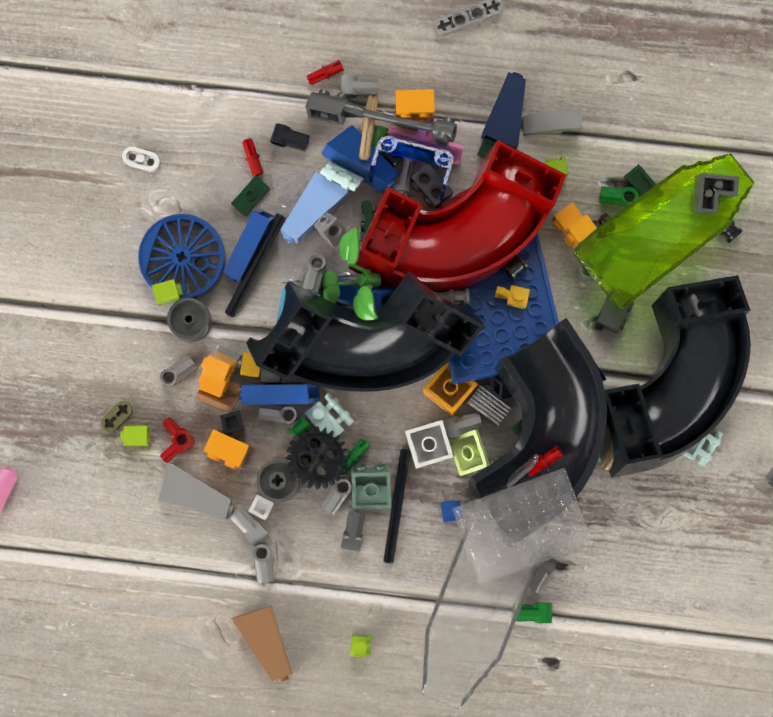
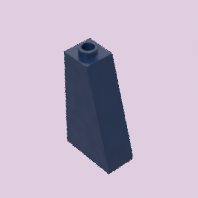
(506, 114)

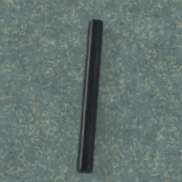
(255, 265)
(396, 506)

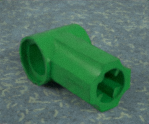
(615, 196)
(535, 612)

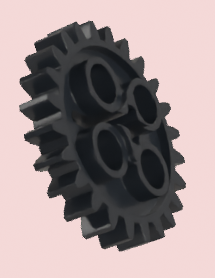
(302, 448)

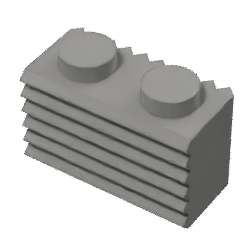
(489, 405)

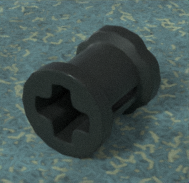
(515, 267)

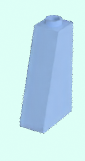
(316, 200)

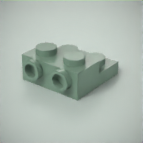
(371, 487)

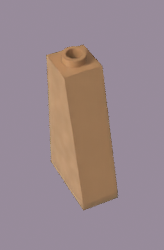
(265, 640)

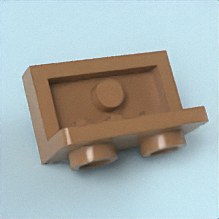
(227, 401)

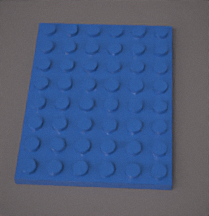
(506, 327)

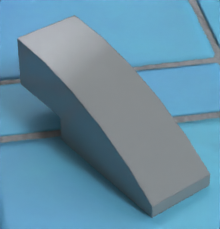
(552, 122)

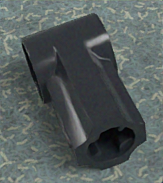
(284, 136)

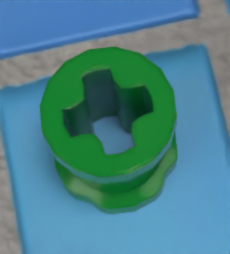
(302, 424)

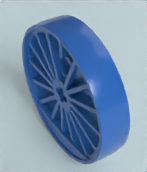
(147, 246)

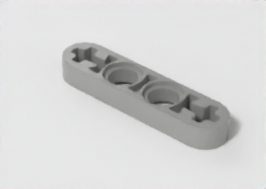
(470, 20)

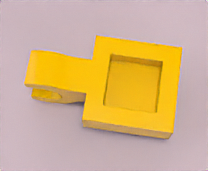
(516, 296)

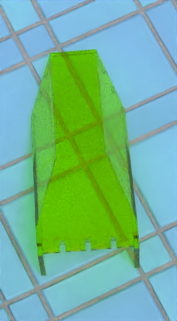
(658, 231)

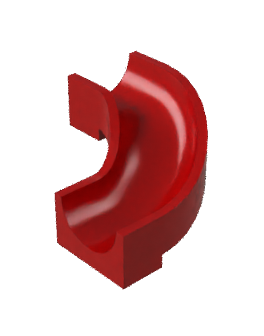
(468, 237)

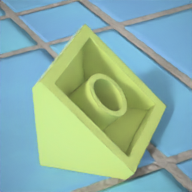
(468, 452)

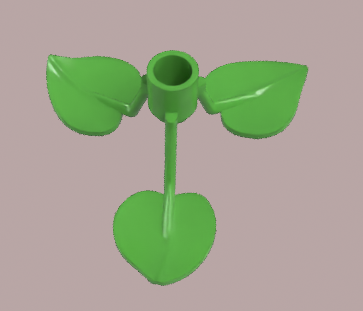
(364, 302)

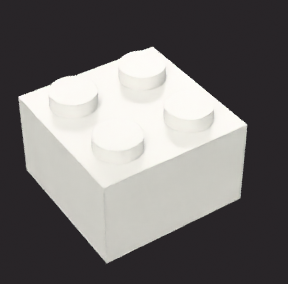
(429, 444)

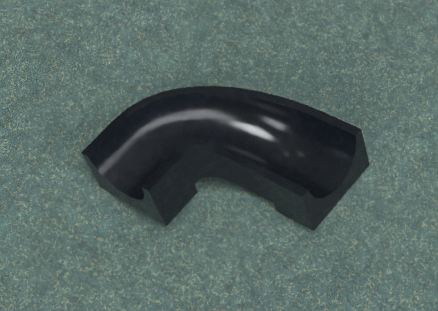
(342, 352)
(694, 384)
(560, 407)

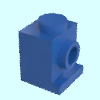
(447, 512)

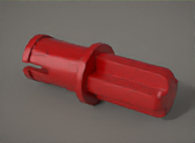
(325, 72)
(252, 157)
(546, 460)

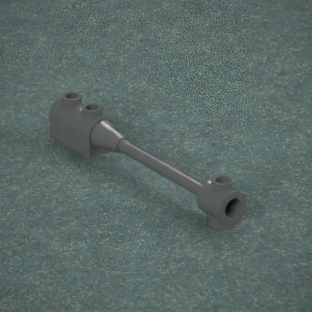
(338, 108)

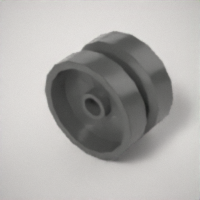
(185, 309)
(267, 481)

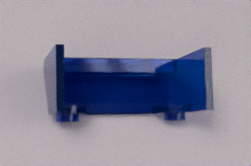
(415, 150)

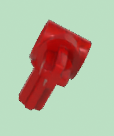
(177, 434)

